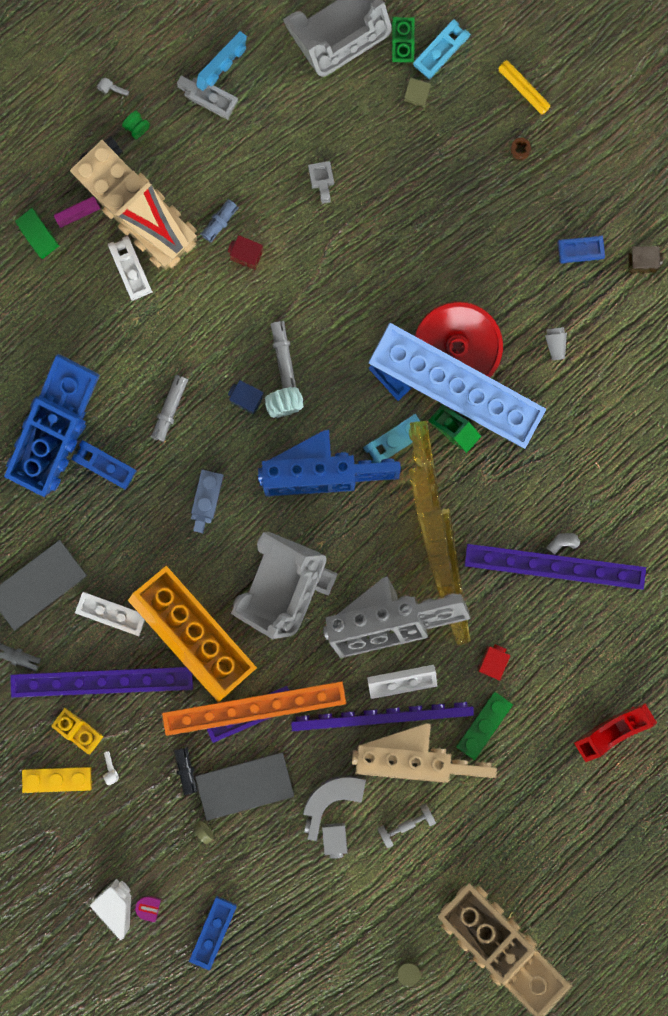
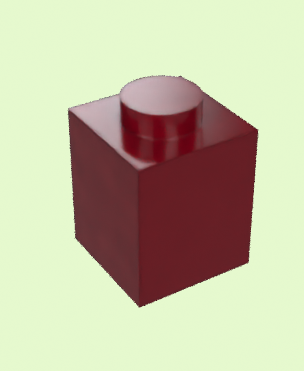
(245, 252)

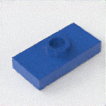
(581, 249)

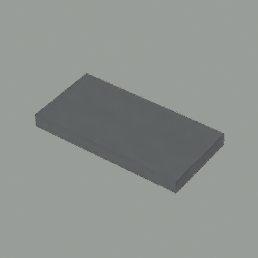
(39, 584)
(244, 786)

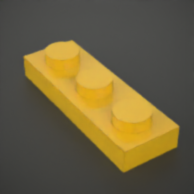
(56, 779)

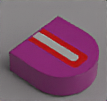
(148, 908)

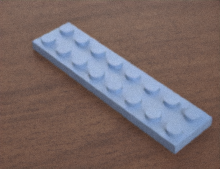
(456, 385)

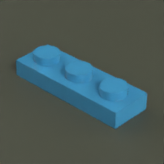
(222, 61)

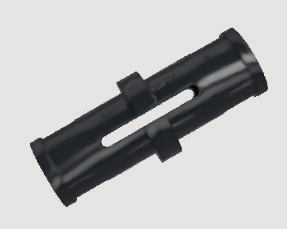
(185, 771)

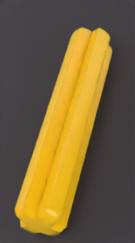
(524, 87)

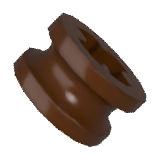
(519, 156)

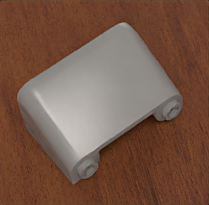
(339, 32)
(280, 587)

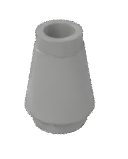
(556, 342)

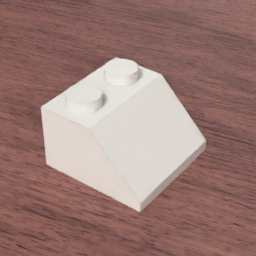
(114, 907)

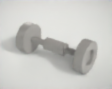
(405, 826)

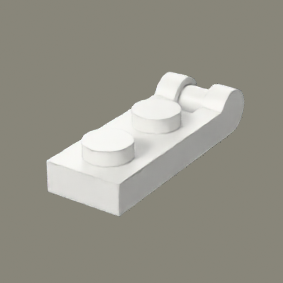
(130, 269)

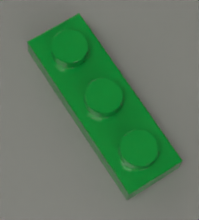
(484, 725)

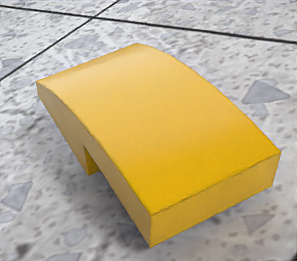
(77, 731)

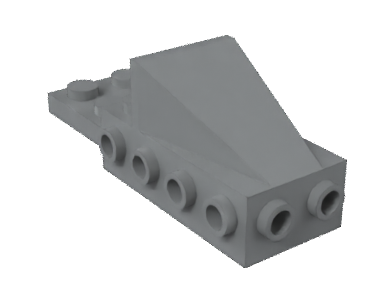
(381, 611)

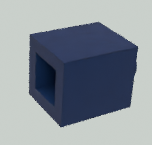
(245, 396)

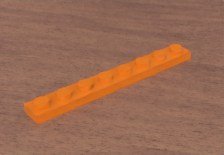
(253, 708)

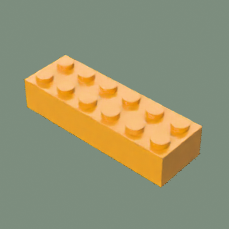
(191, 633)

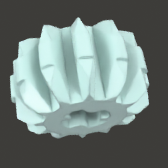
(284, 402)

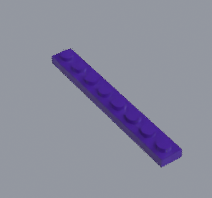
(555, 566)
(101, 682)
(390, 716)

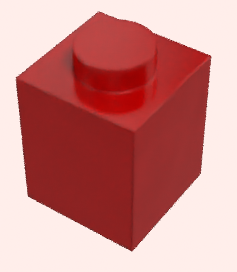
(494, 661)

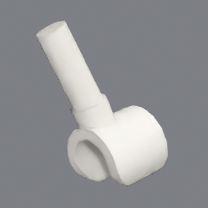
(111, 776)

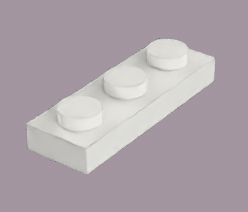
(110, 613)
(402, 681)

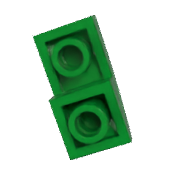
(403, 39)
(37, 233)

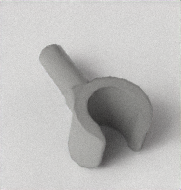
(105, 85)

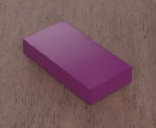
(76, 211)

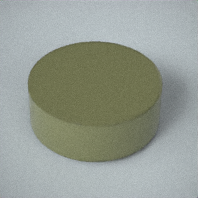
(203, 832)
(408, 974)

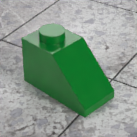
(455, 428)

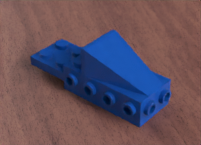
(52, 427)
(312, 470)

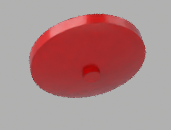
(464, 334)

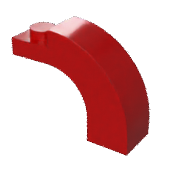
(614, 730)

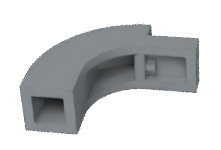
(337, 788)

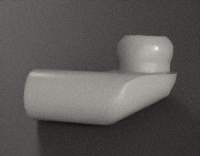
(563, 539)

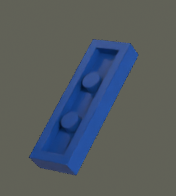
(213, 933)

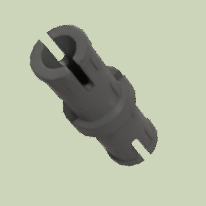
(18, 657)

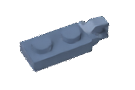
(206, 499)

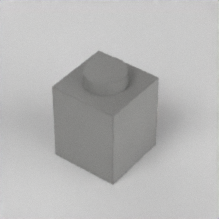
(334, 840)

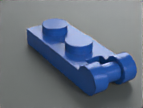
(104, 465)

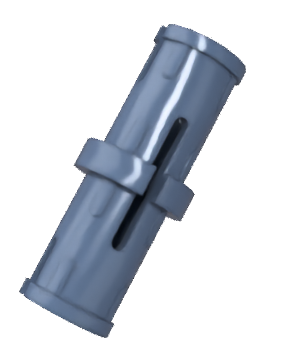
(219, 220)

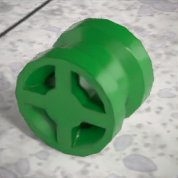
(136, 125)

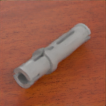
(281, 346)
(169, 408)

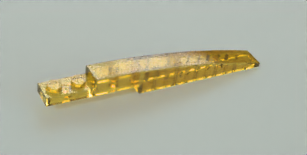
(435, 523)

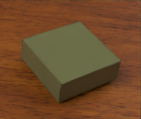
(417, 92)

